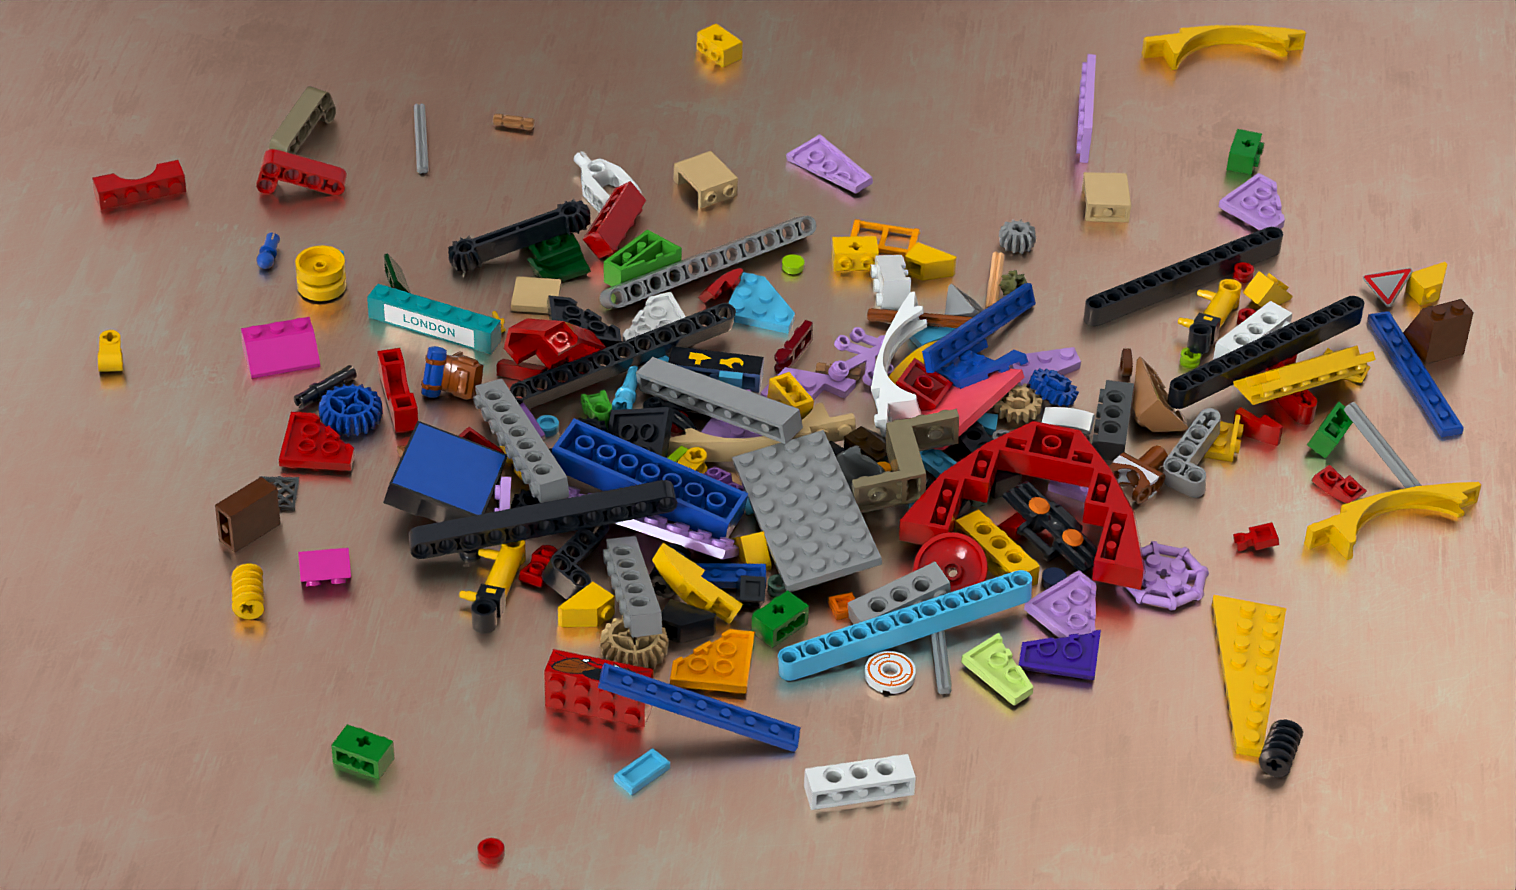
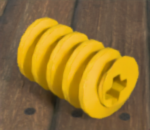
(247, 591)

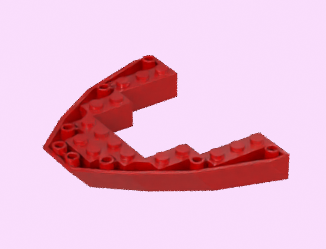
(1049, 454)

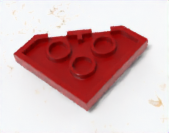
(314, 445)

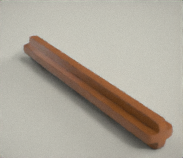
(937, 320)

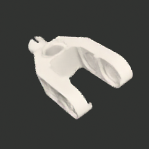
(598, 174)

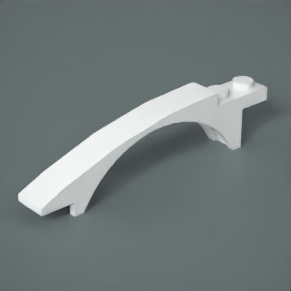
(889, 399)

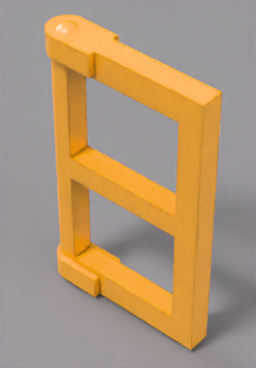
(886, 229)

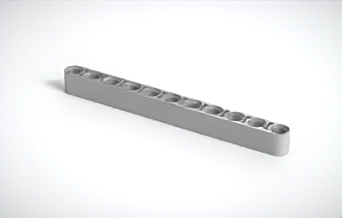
(700, 265)

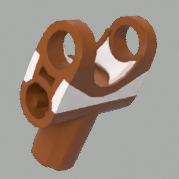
(1141, 472)

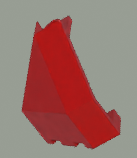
(550, 341)

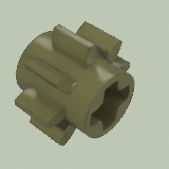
(1011, 282)

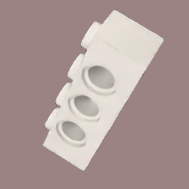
(1262, 322)
(859, 781)

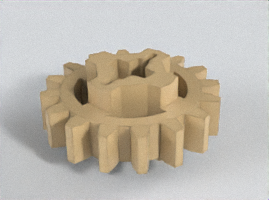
(1017, 404)

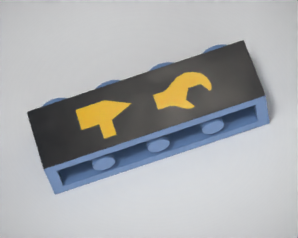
(712, 362)

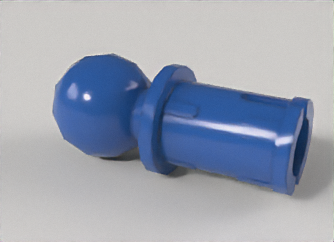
(268, 251)

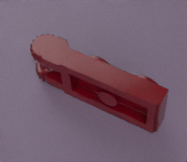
(794, 347)

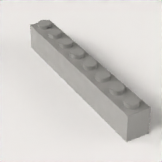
(719, 400)

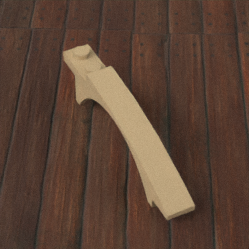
(723, 449)

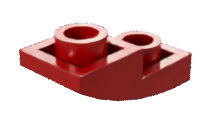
(726, 281)
(1260, 429)
(1335, 485)
(533, 571)

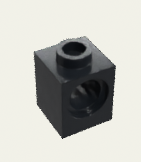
(750, 591)

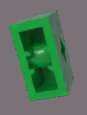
(1245, 151)
(1330, 431)
(780, 619)
(363, 751)

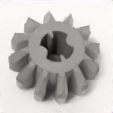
(1017, 236)

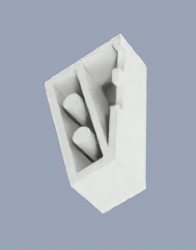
(890, 281)

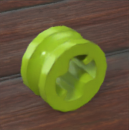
(1189, 359)

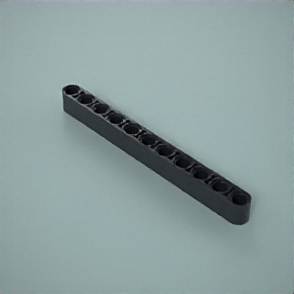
(1181, 276)
(630, 349)
(1265, 352)
(542, 519)

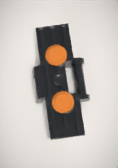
(1047, 515)

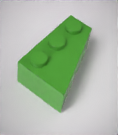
(640, 257)

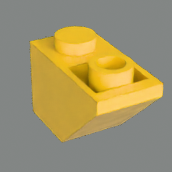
(929, 263)
(1266, 289)

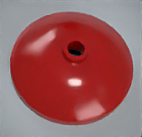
(957, 553)

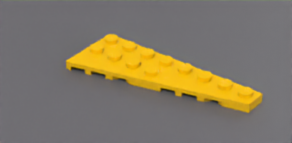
(1249, 656)

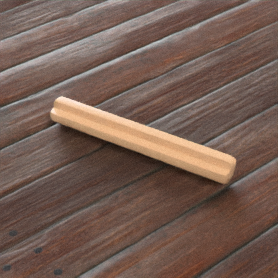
(994, 279)

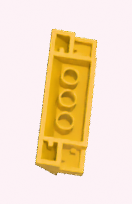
(1304, 375)

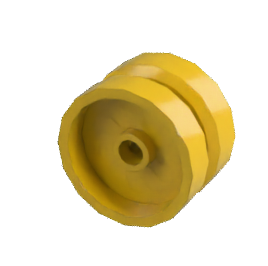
(320, 273)

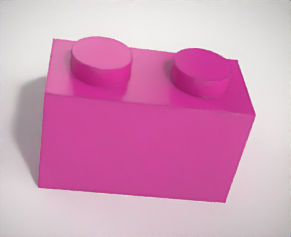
(324, 565)

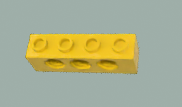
(1000, 551)

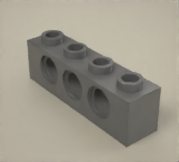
(1113, 420)

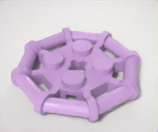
(1162, 591)

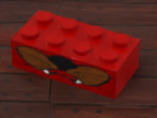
(573, 687)

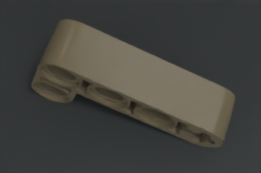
(309, 109)

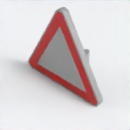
(1388, 284)

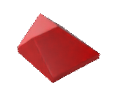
(928, 387)

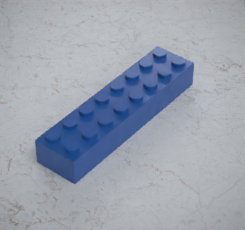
(616, 463)

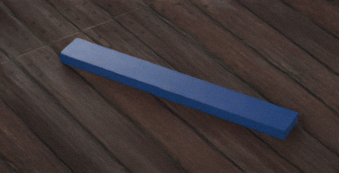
(978, 328)
(1415, 374)
(699, 707)

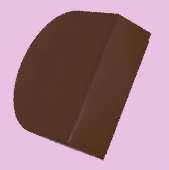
(1126, 362)

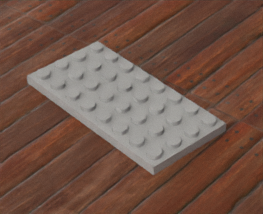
(806, 511)

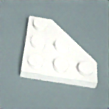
(658, 312)

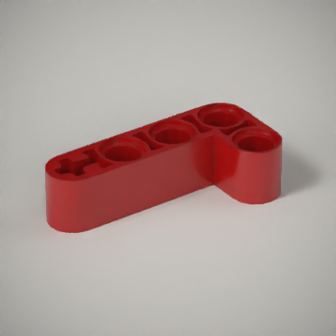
(299, 171)
(1299, 405)

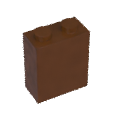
(248, 514)

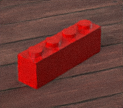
(614, 220)

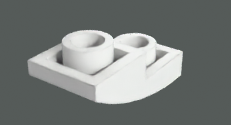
(1069, 418)

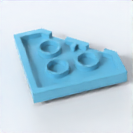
(761, 305)

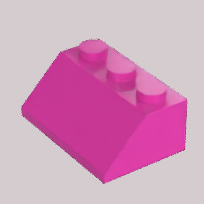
(280, 347)

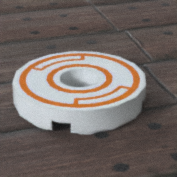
(893, 662)

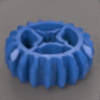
(351, 409)

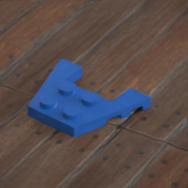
(973, 368)

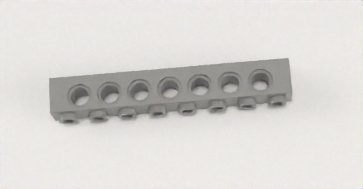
(521, 441)

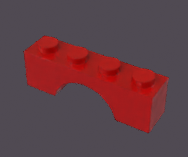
(116, 191)
(396, 390)

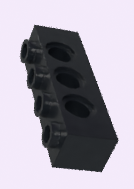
(973, 439)

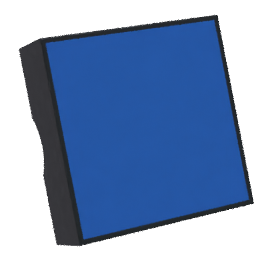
(444, 475)

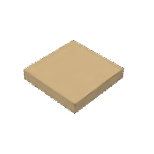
(532, 294)

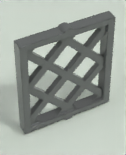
(279, 480)

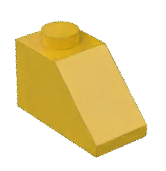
(1426, 283)
(587, 607)

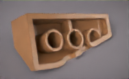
(1151, 402)

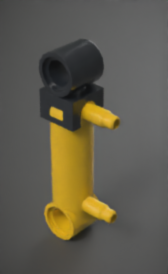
(1206, 325)
(491, 597)

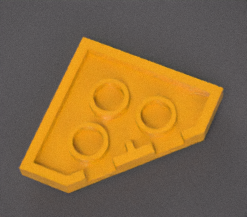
(717, 664)

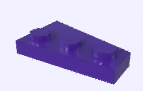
(1063, 656)

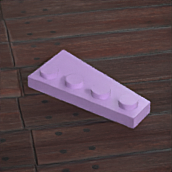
(830, 163)

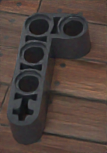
(563, 569)

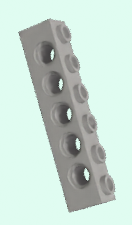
(632, 587)

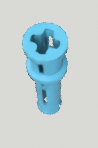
(626, 395)

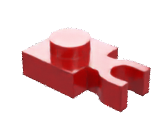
(1259, 536)

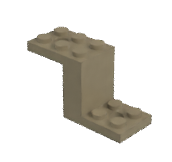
(903, 446)

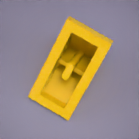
(753, 549)

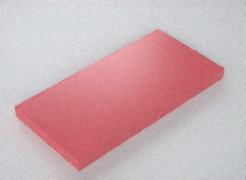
(977, 398)

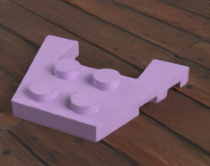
(815, 383)

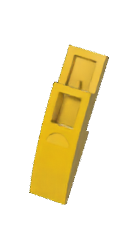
(687, 583)

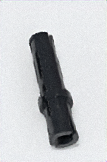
(319, 389)

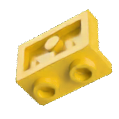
(1227, 442)

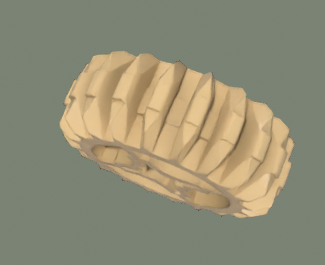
(618, 646)

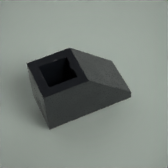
(687, 622)

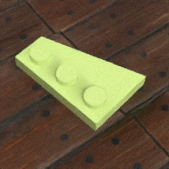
(997, 668)

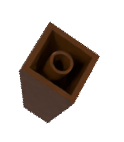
(1440, 331)

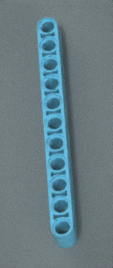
(904, 625)

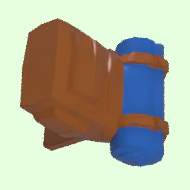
(451, 374)

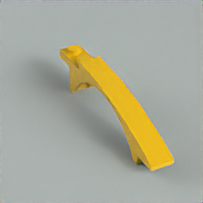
(1190, 39)
(1343, 528)

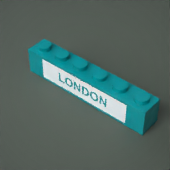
(434, 319)

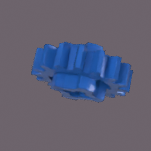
(1053, 387)

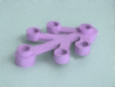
(840, 369)

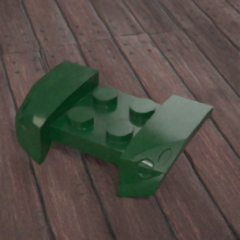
(558, 258)

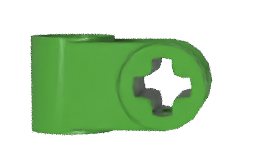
(597, 406)

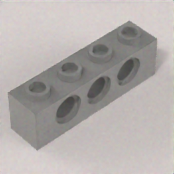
(906, 591)

